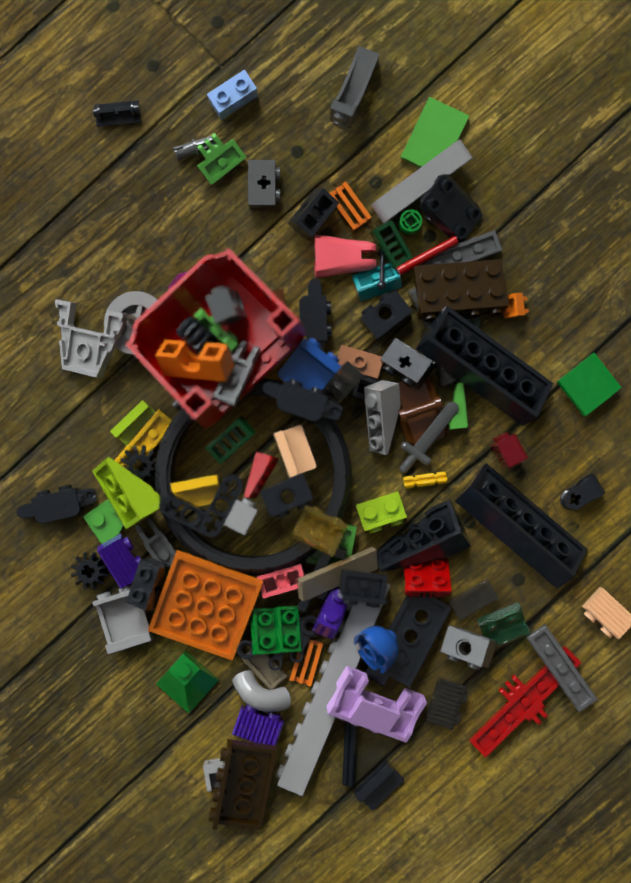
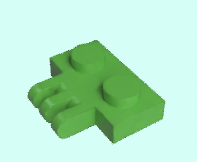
(219, 158)

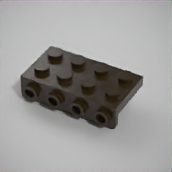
(465, 287)
(243, 784)

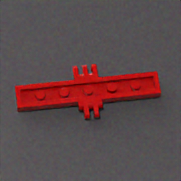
(522, 703)

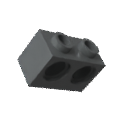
(226, 305)

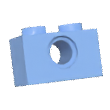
(232, 94)

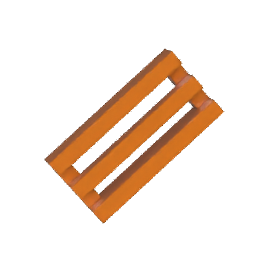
(338, 190)
(301, 679)

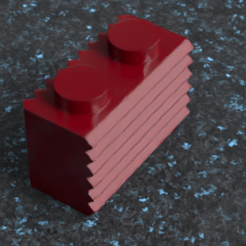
(508, 449)

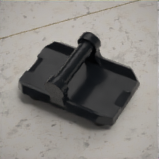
(450, 208)

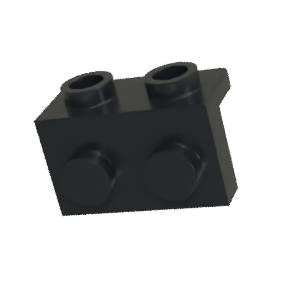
(362, 587)

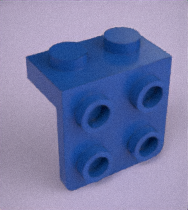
(310, 365)

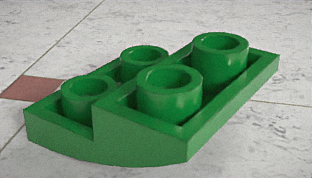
(589, 384)
(275, 630)

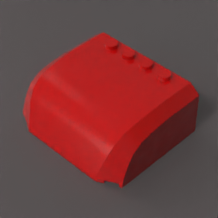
(267, 326)

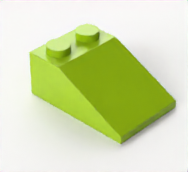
(126, 492)

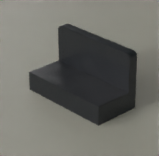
(378, 785)

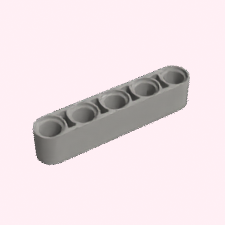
(421, 181)

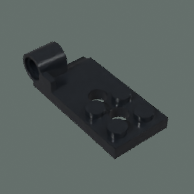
(412, 654)

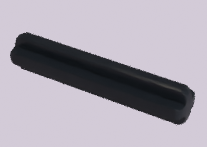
(349, 754)

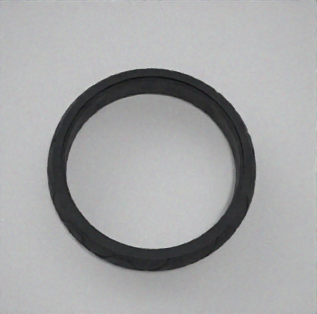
(249, 564)

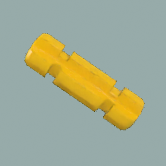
(425, 480)

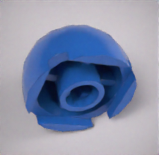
(378, 647)

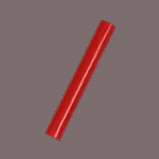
(429, 254)

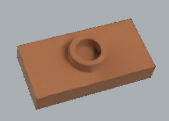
(365, 362)

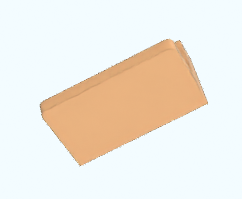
(295, 450)

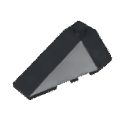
(432, 538)

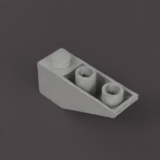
(382, 408)

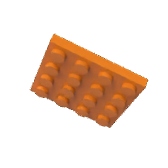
(205, 605)

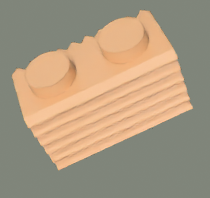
(607, 612)

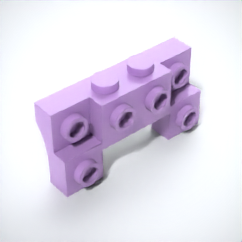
(372, 710)

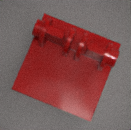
(428, 577)

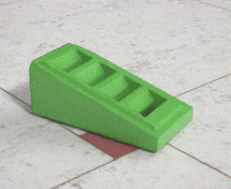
(460, 419)

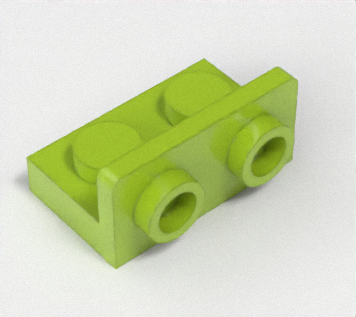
(381, 512)

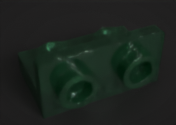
(504, 625)

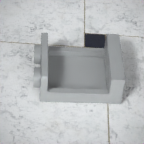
(122, 622)

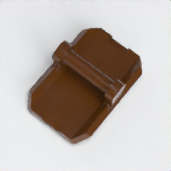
(419, 410)

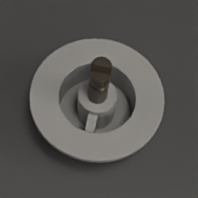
(134, 304)

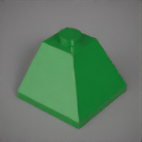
(187, 681)

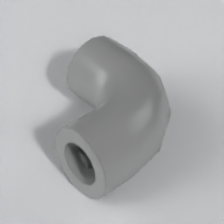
(259, 697)

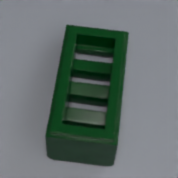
(398, 241)
(245, 426)

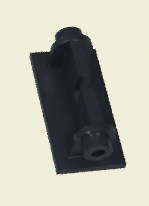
(117, 113)

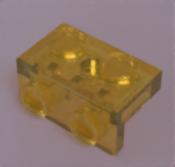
(319, 530)

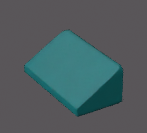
(367, 282)

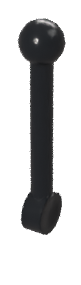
(381, 284)

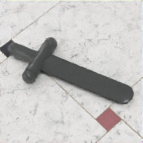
(417, 451)

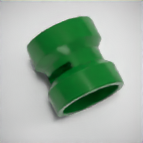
(410, 227)

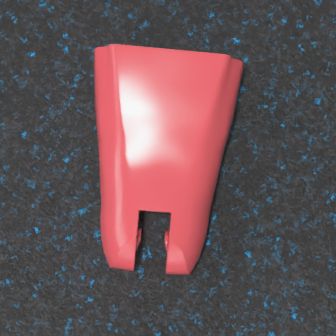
(341, 256)

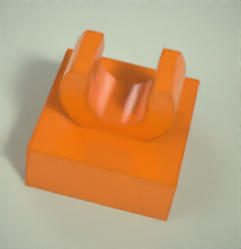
(516, 306)

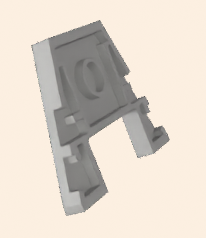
(85, 349)

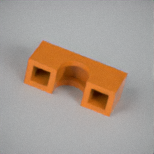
(178, 361)

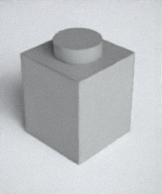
(241, 515)

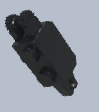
(314, 313)
(302, 402)
(57, 505)

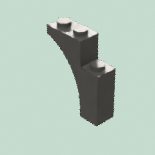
(354, 88)

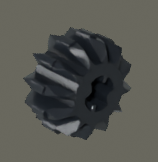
(195, 334)
(144, 457)
(86, 577)

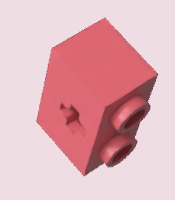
(281, 580)

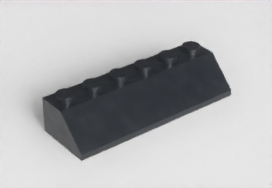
(485, 366)
(522, 526)

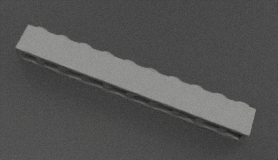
(317, 723)

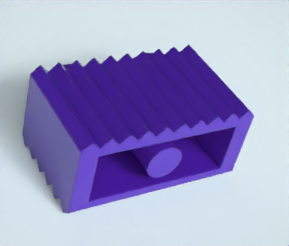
(119, 559)
(330, 615)
(258, 726)

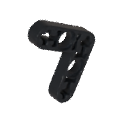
(202, 515)

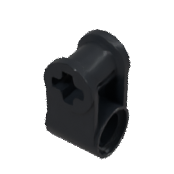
(584, 490)

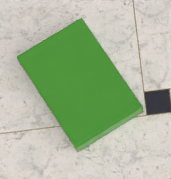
(434, 132)

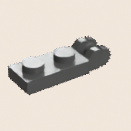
(231, 390)
(158, 545)

